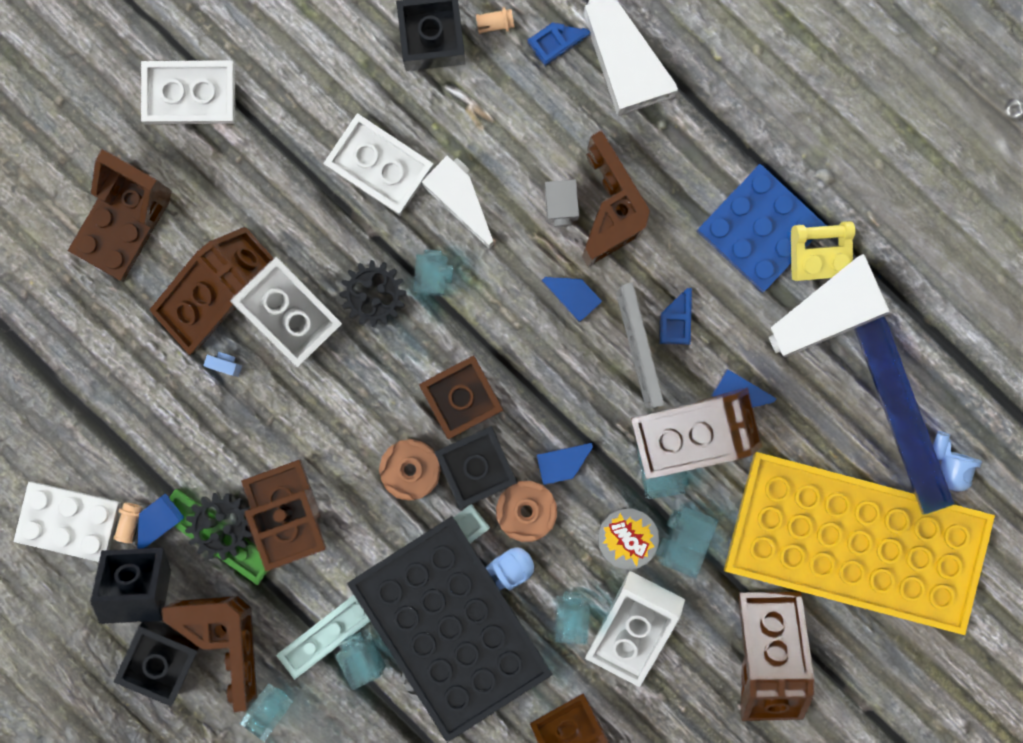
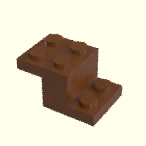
(283, 515)

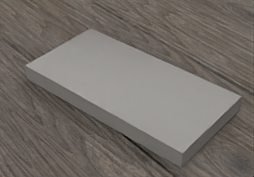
(639, 346)

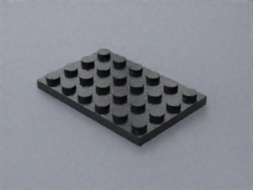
(449, 629)

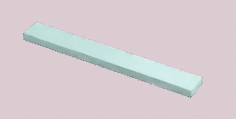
(350, 616)

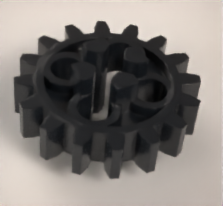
(357, 301)
(203, 521)

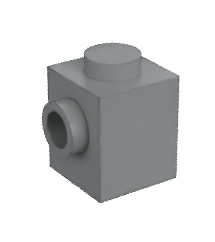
(561, 202)

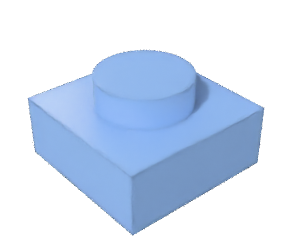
(223, 363)

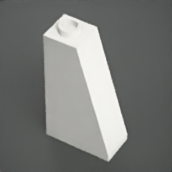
(627, 61)
(835, 308)

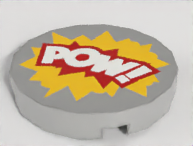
(628, 538)

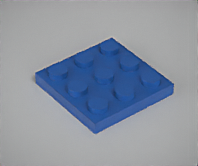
(756, 227)

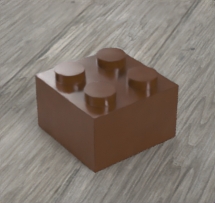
(461, 397)

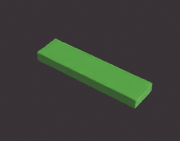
(248, 560)

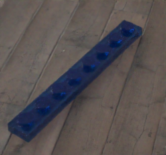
(904, 416)

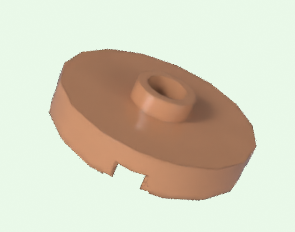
(394, 475)
(531, 527)

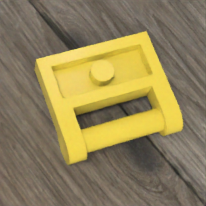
(821, 261)

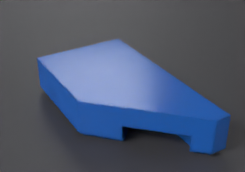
(555, 41)
(574, 295)
(676, 321)
(731, 382)
(562, 463)
(157, 520)

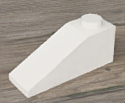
(455, 191)

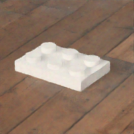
(188, 92)
(378, 164)
(66, 521)

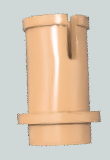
(495, 21)
(127, 522)

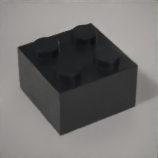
(430, 33)
(475, 467)
(130, 585)
(157, 662)

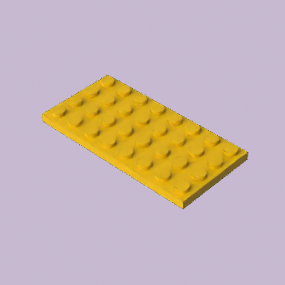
(858, 543)

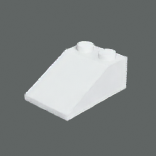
(286, 312)
(635, 629)

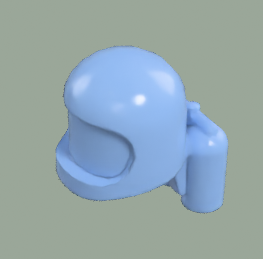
(956, 467)
(511, 568)

